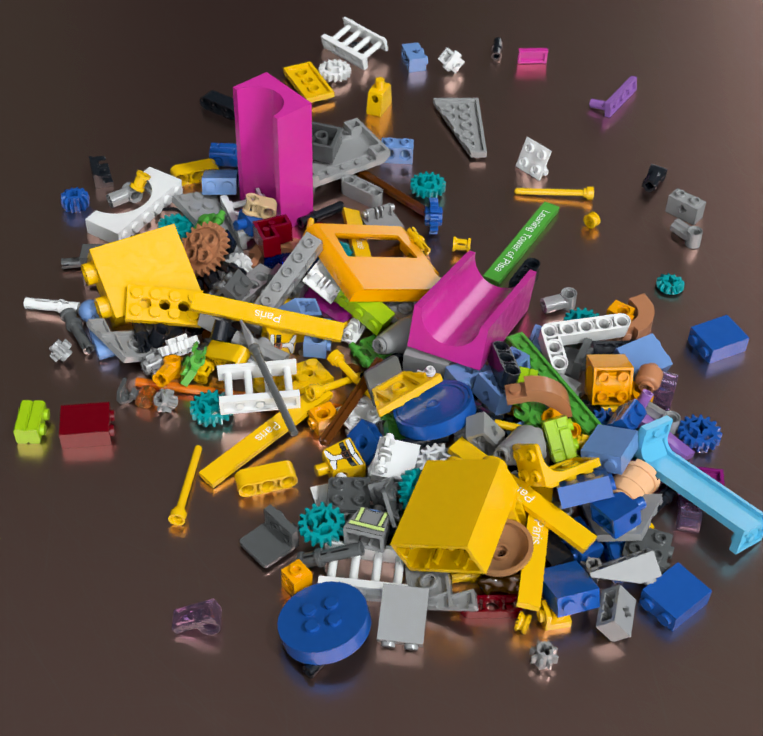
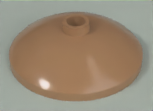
(517, 548)

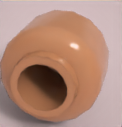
(649, 377)

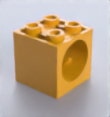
(608, 379)

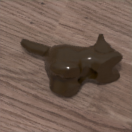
(507, 584)

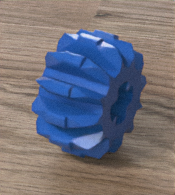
(75, 200)

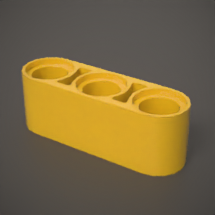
(193, 171)
(226, 353)
(265, 478)

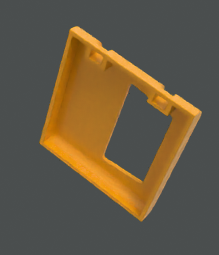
(375, 277)

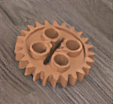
(206, 247)

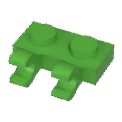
(192, 364)
(531, 413)

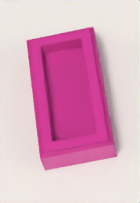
(532, 55)

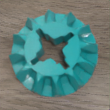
(664, 285)

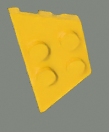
(401, 389)

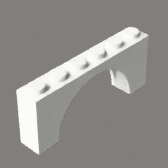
(123, 225)

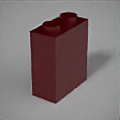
(86, 425)

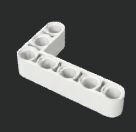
(576, 334)

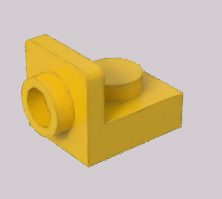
(550, 620)

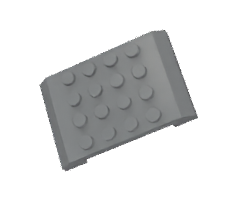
(357, 152)

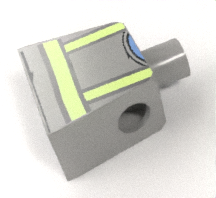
(369, 527)

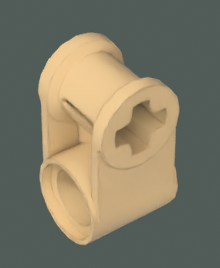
(259, 206)

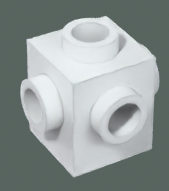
(451, 60)

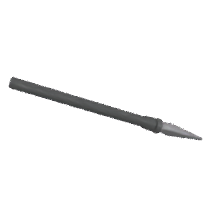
(254, 349)

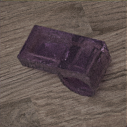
(664, 394)
(689, 516)
(204, 616)

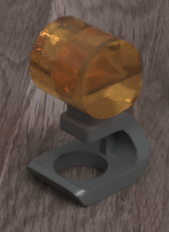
(142, 397)

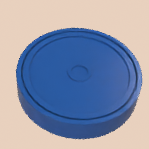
(436, 411)
(324, 623)

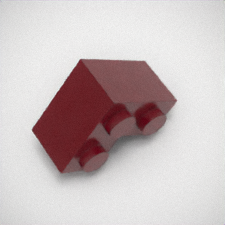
(271, 233)

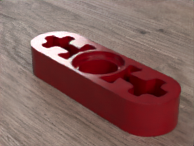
(499, 600)

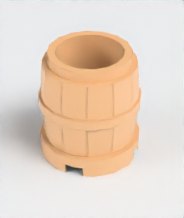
(637, 479)

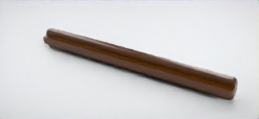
(392, 191)
(346, 409)

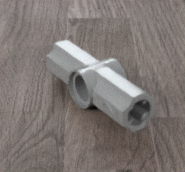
(268, 351)

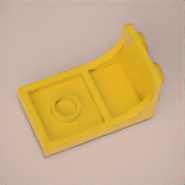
(536, 473)

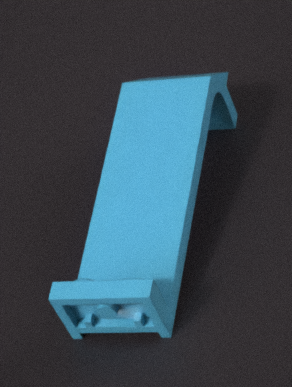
(699, 487)

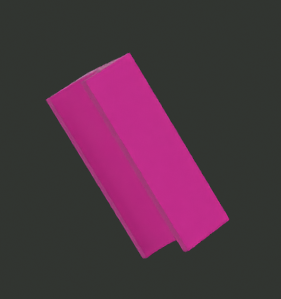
(274, 144)
(467, 314)

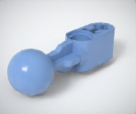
(88, 311)

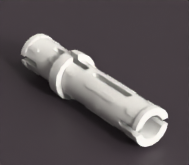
(50, 305)

